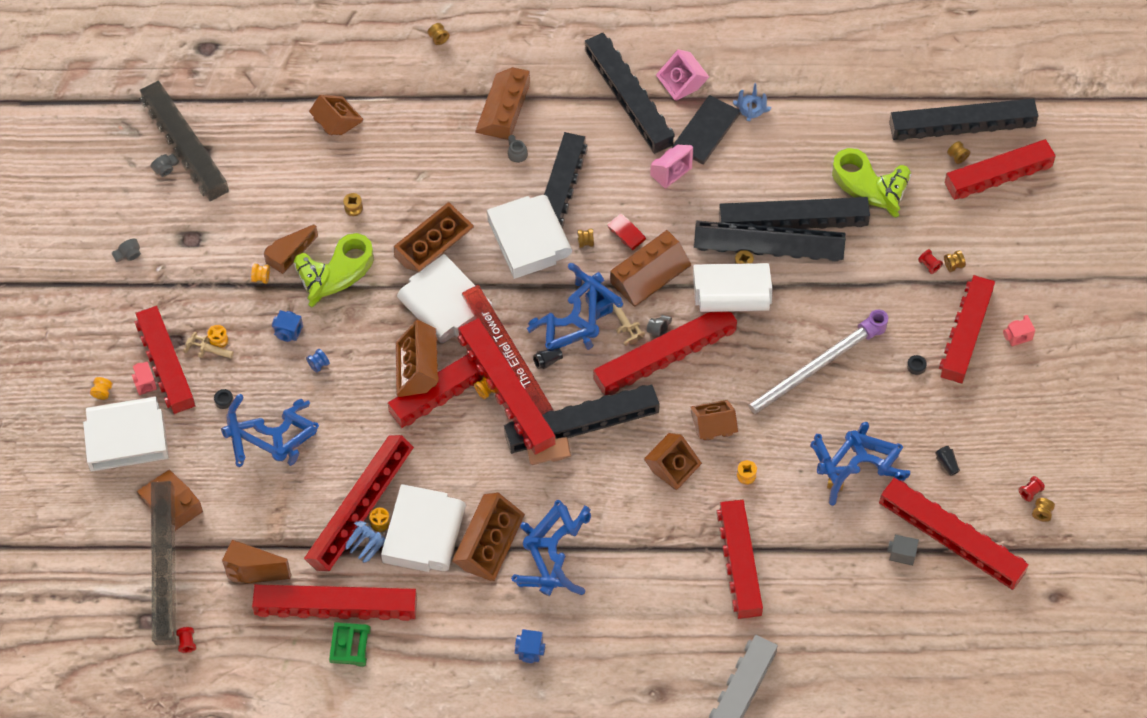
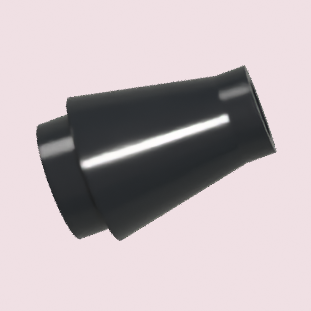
(545, 358)
(947, 459)

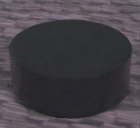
(916, 364)
(223, 398)

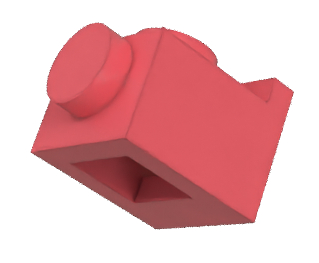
(1019, 331)
(143, 378)

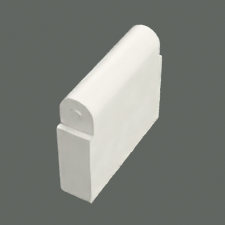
(528, 234)
(732, 287)
(437, 298)
(125, 434)
(423, 529)

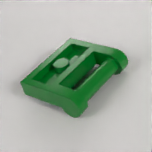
(343, 641)

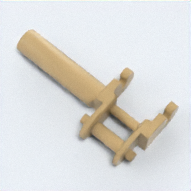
(627, 327)
(206, 347)

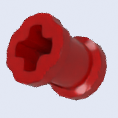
(930, 261)
(1031, 488)
(186, 639)

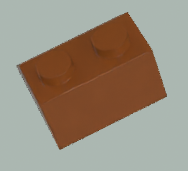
(335, 114)
(714, 419)
(673, 460)

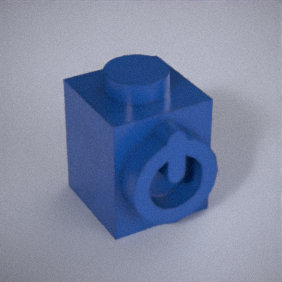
(287, 326)
(530, 646)

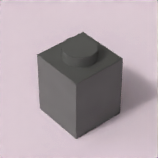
(903, 549)

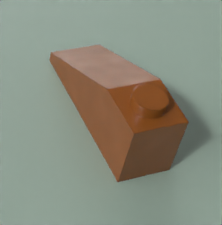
(284, 250)

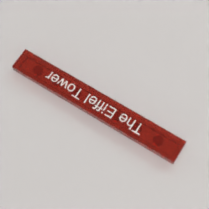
(483, 310)

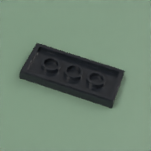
(708, 128)

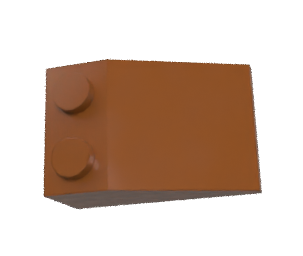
(186, 503)
(254, 565)

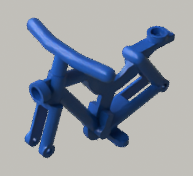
(588, 329)
(857, 441)
(279, 451)
(535, 540)

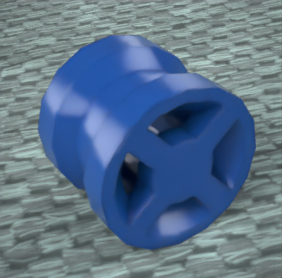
(317, 360)

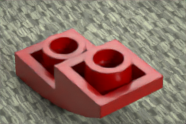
(626, 231)

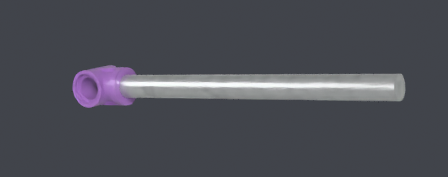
(866, 329)

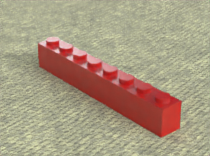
(663, 351)
(506, 386)
(358, 502)
(954, 533)
(334, 602)

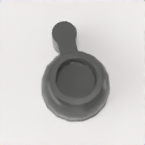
(517, 150)
(163, 164)
(128, 249)
(658, 326)

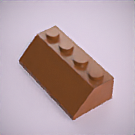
(504, 103)
(432, 238)
(650, 268)
(416, 360)
(489, 536)

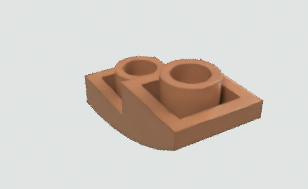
(554, 453)

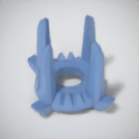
(750, 113)
(366, 532)

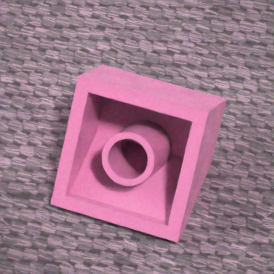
(682, 75)
(672, 165)

